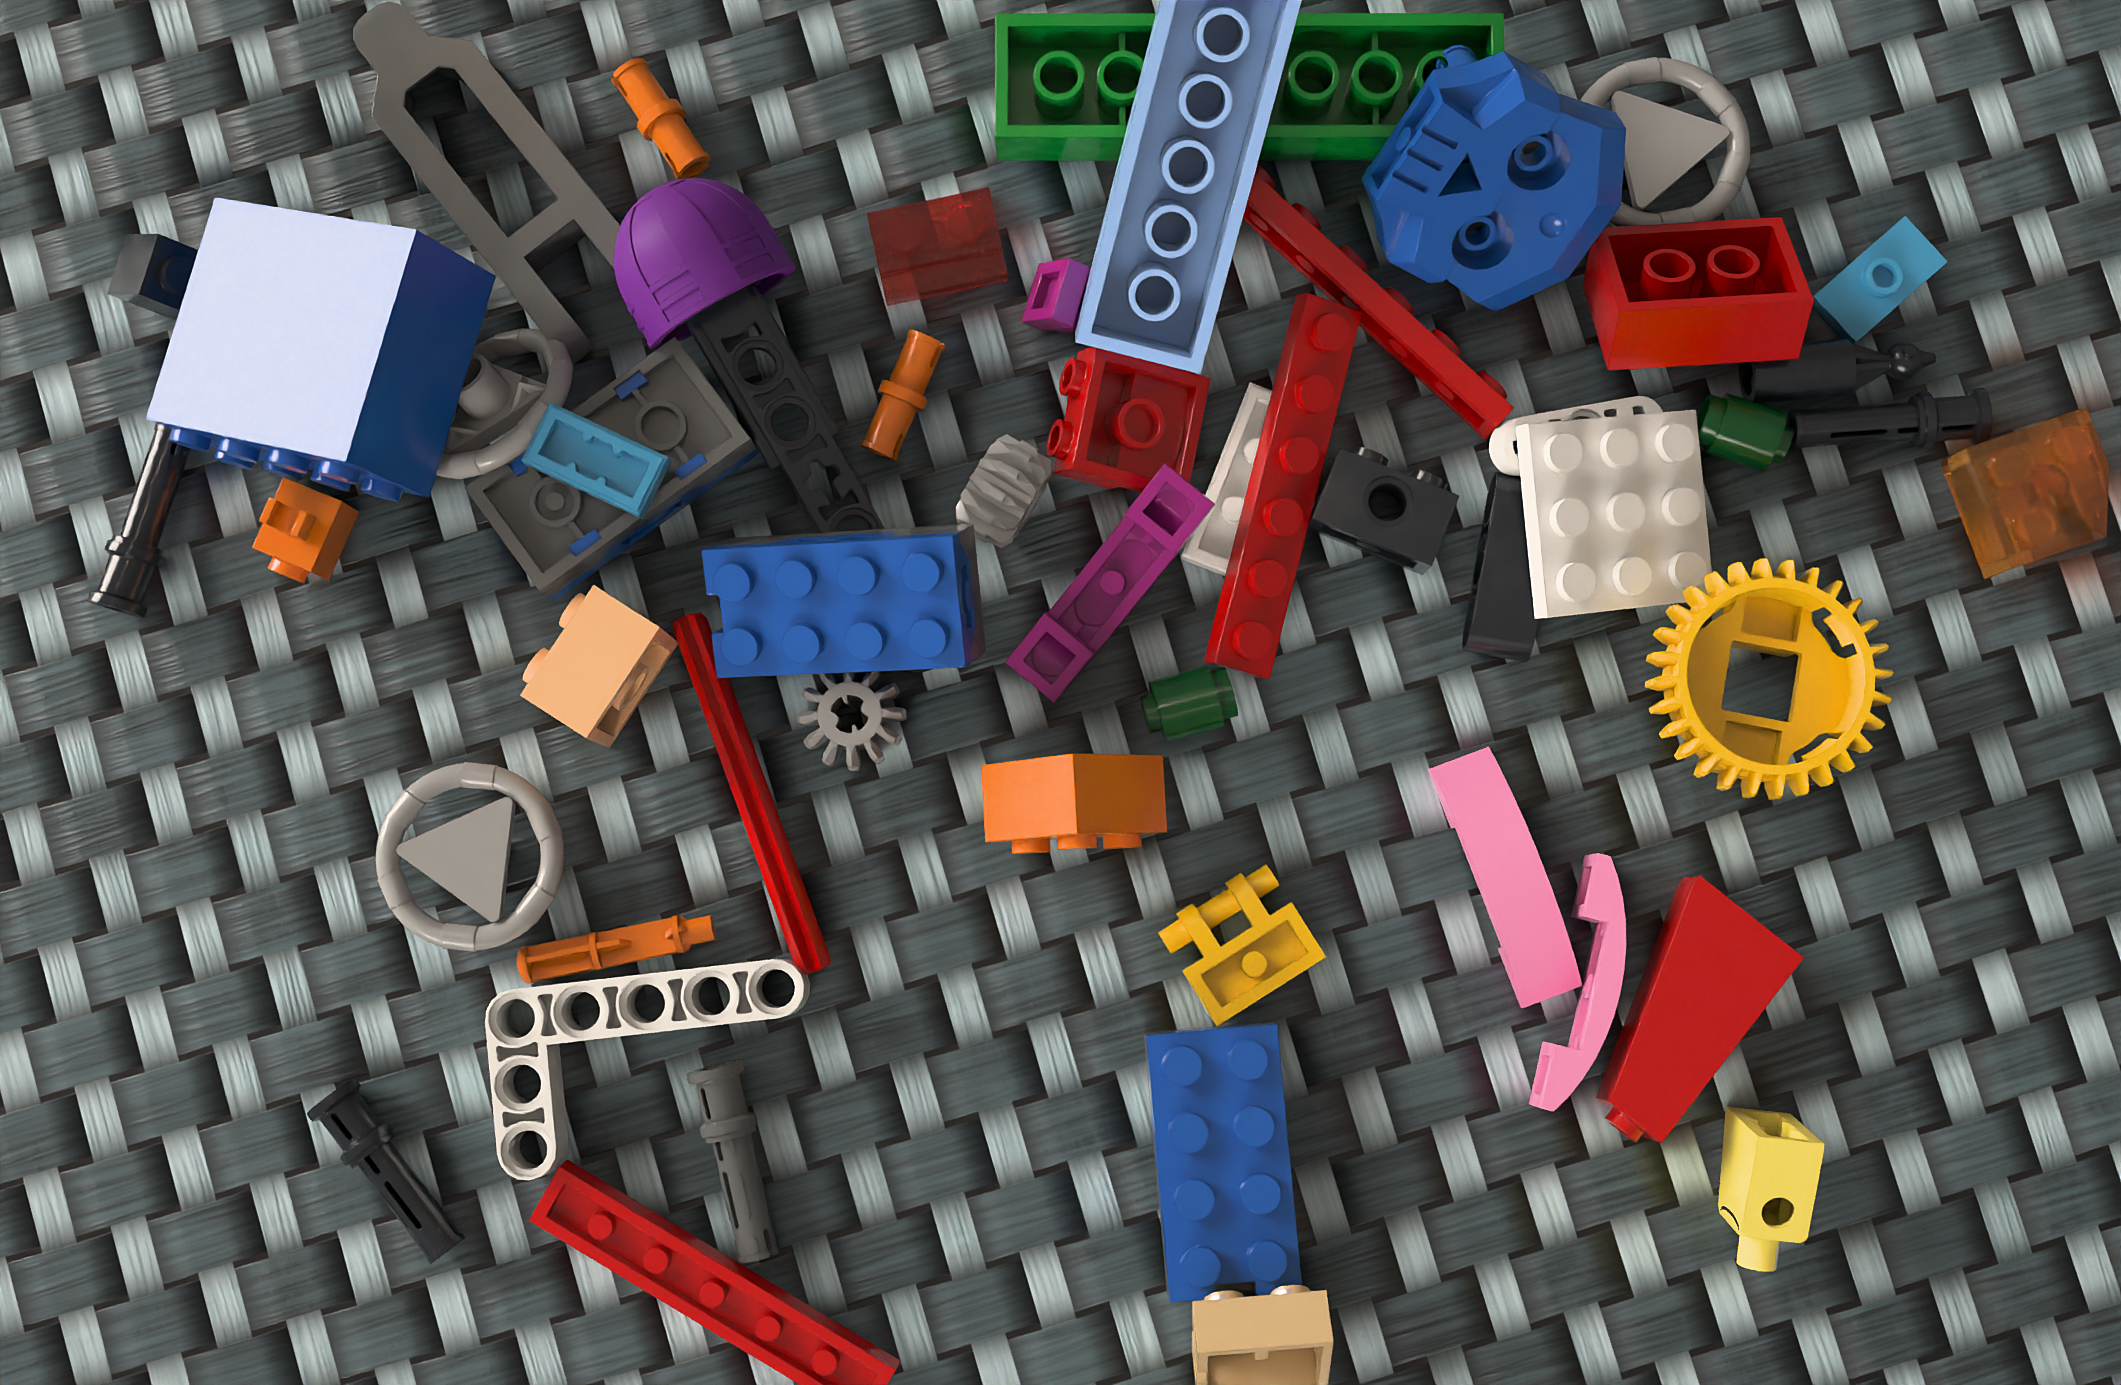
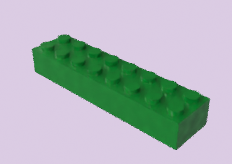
(1344, 85)

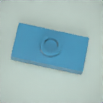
(1877, 281)
(596, 460)

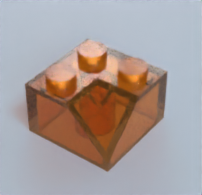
(2031, 492)

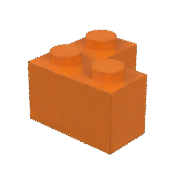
(1074, 801)

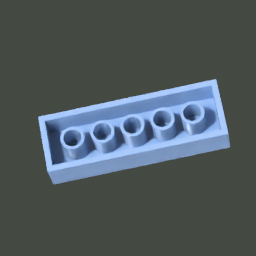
(1184, 177)

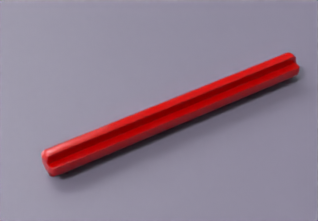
(752, 796)

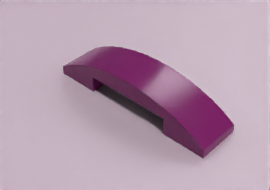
(1111, 583)

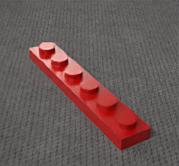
(1385, 312)
(1282, 486)
(706, 1284)

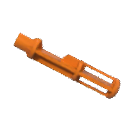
(613, 947)

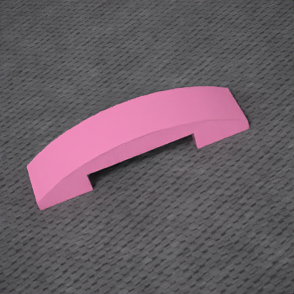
(1508, 876)
(1600, 902)

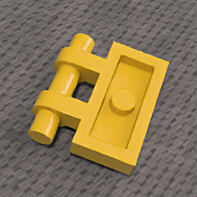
(1250, 963)

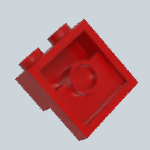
(1126, 420)

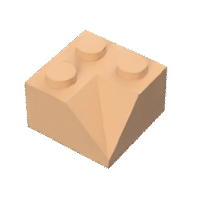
(597, 666)

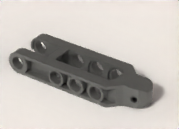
(407, 56)

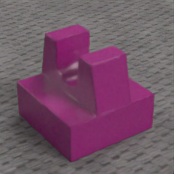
(1056, 296)

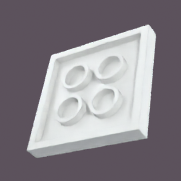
(1613, 512)

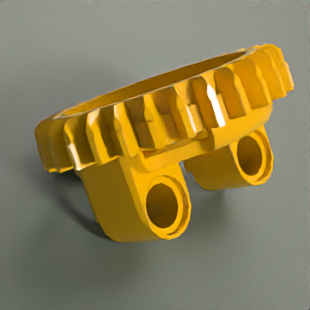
(1774, 619)

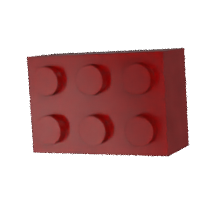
(1697, 294)

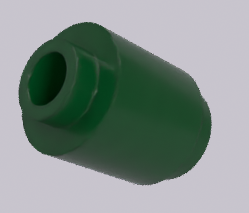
(1743, 431)
(1189, 703)

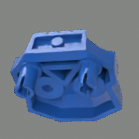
(1535, 207)

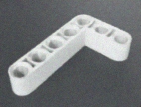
(617, 1018)

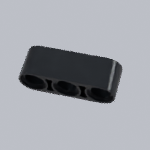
(1500, 598)

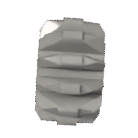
(1004, 490)
(832, 725)

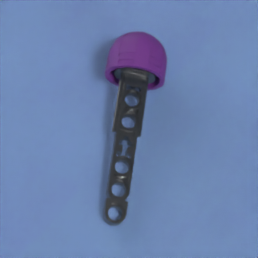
(697, 265)

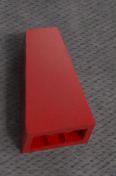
(1692, 1008)

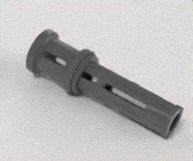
(729, 1130)

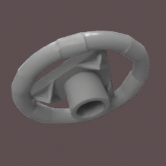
(1669, 142)
(499, 400)
(469, 856)

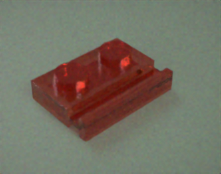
(937, 246)

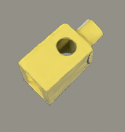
(1767, 1182)

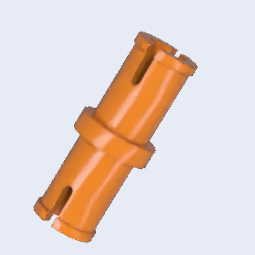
(661, 119)
(903, 395)

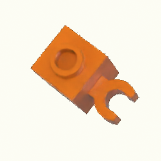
(304, 531)

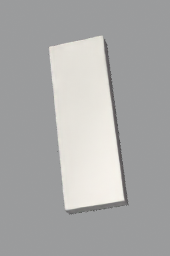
(1214, 538)

